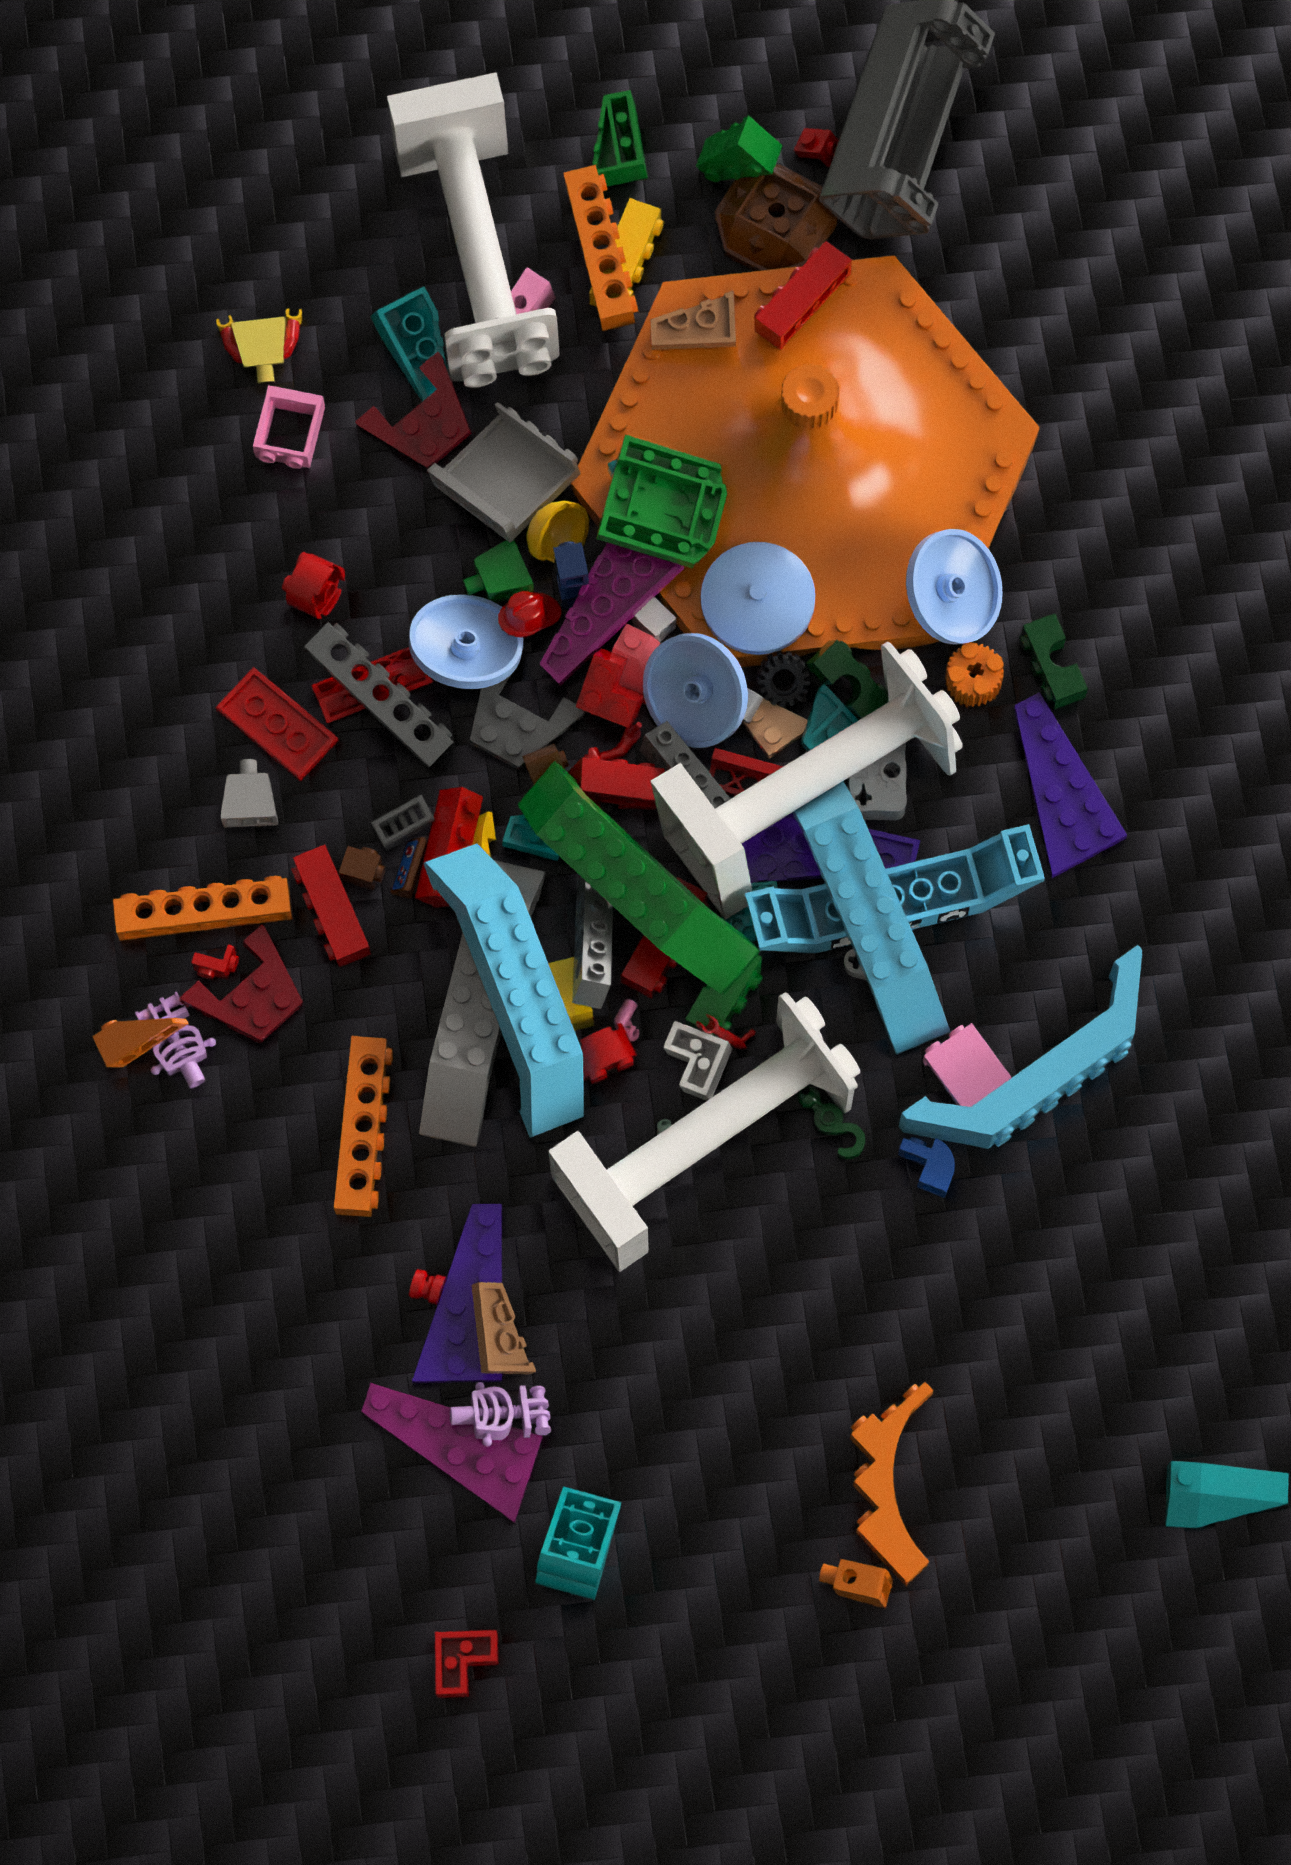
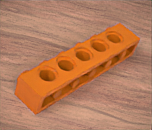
(612, 311)
(216, 916)
(362, 1052)

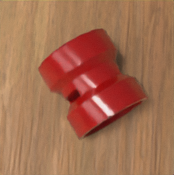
(427, 1286)

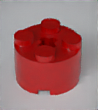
(313, 585)
(606, 1051)

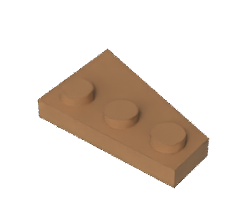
(698, 327)
(498, 1341)

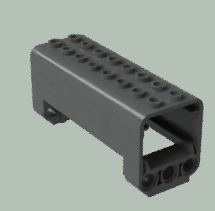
(900, 117)

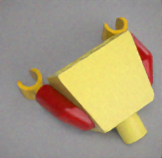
(261, 342)

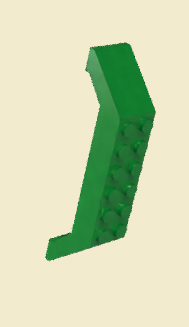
(635, 881)

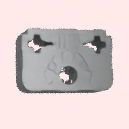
(883, 795)

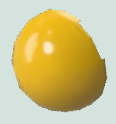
(554, 525)

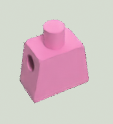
(532, 292)

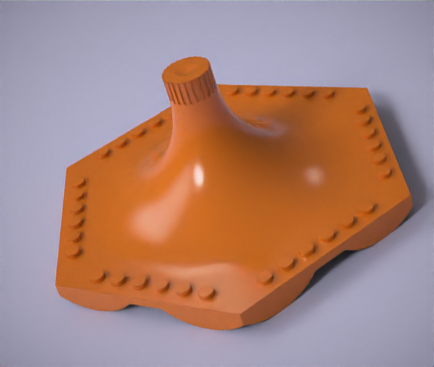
(831, 447)

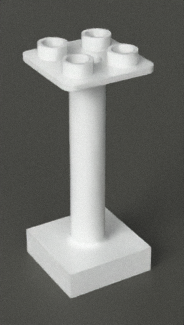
(450, 131)
(712, 838)
(607, 1196)

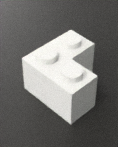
(705, 1058)

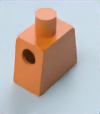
(870, 1586)

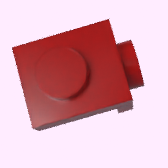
(817, 145)
(209, 966)

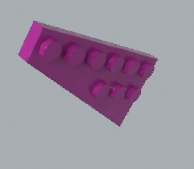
(617, 590)
(492, 1472)

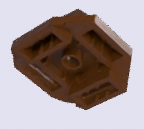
(767, 242)

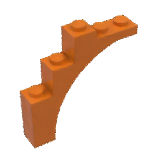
(884, 1528)

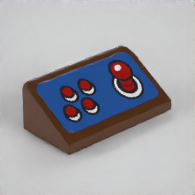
(409, 868)

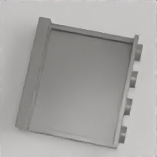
(507, 473)

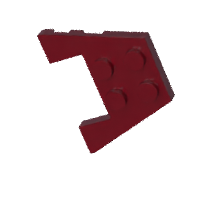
(431, 427)
(259, 1001)

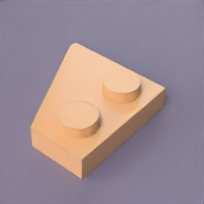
(775, 727)

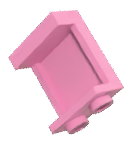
(966, 1066)

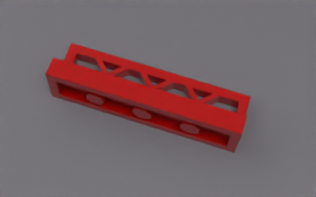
(340, 703)
(740, 765)

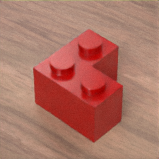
(604, 695)
(456, 1652)

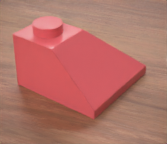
(638, 648)

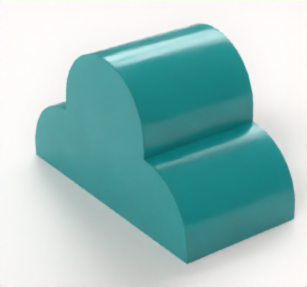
(577, 1543)

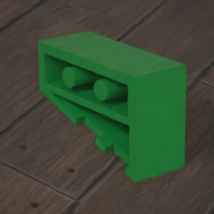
(619, 143)
(739, 152)
(726, 1005)

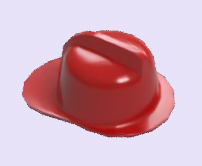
(528, 613)

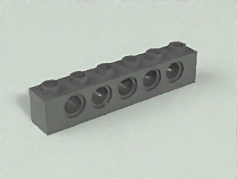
(426, 751)
(592, 946)

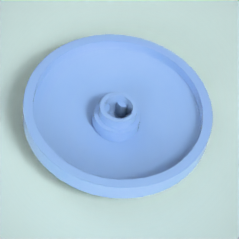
(954, 586)
(757, 598)
(462, 643)
(695, 689)

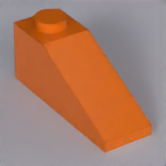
(127, 1040)

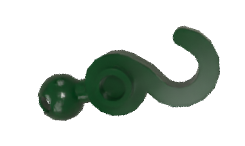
(829, 1121)

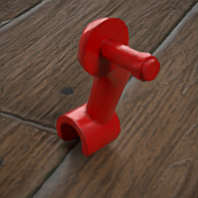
(627, 741)
(734, 1040)

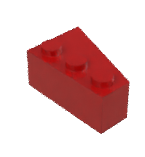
(617, 782)

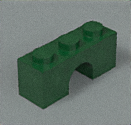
(836, 661)
(1060, 684)

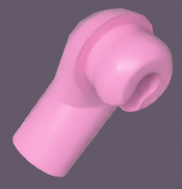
(624, 1016)

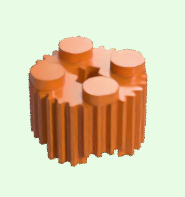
(979, 661)

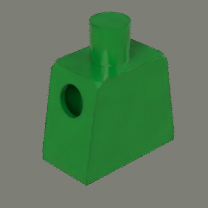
(499, 573)

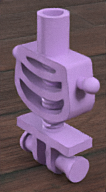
(184, 1059)
(478, 1414)

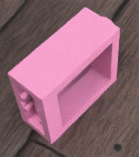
(291, 401)

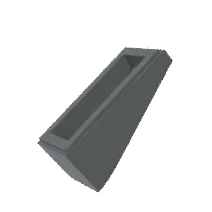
(408, 831)

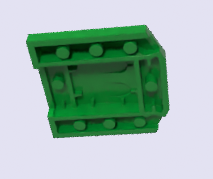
(663, 503)

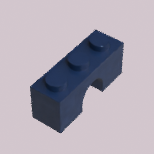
(570, 571)

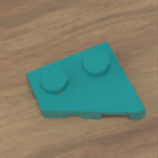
(825, 719)
(522, 837)

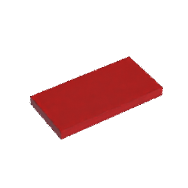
(276, 724)

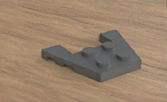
(512, 731)

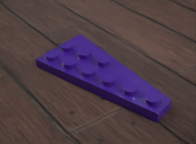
(1066, 798)
(784, 855)
(452, 1340)

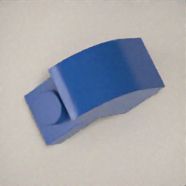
(937, 1163)

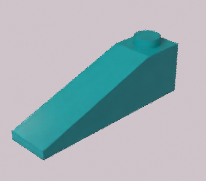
(412, 336)
(1215, 1493)

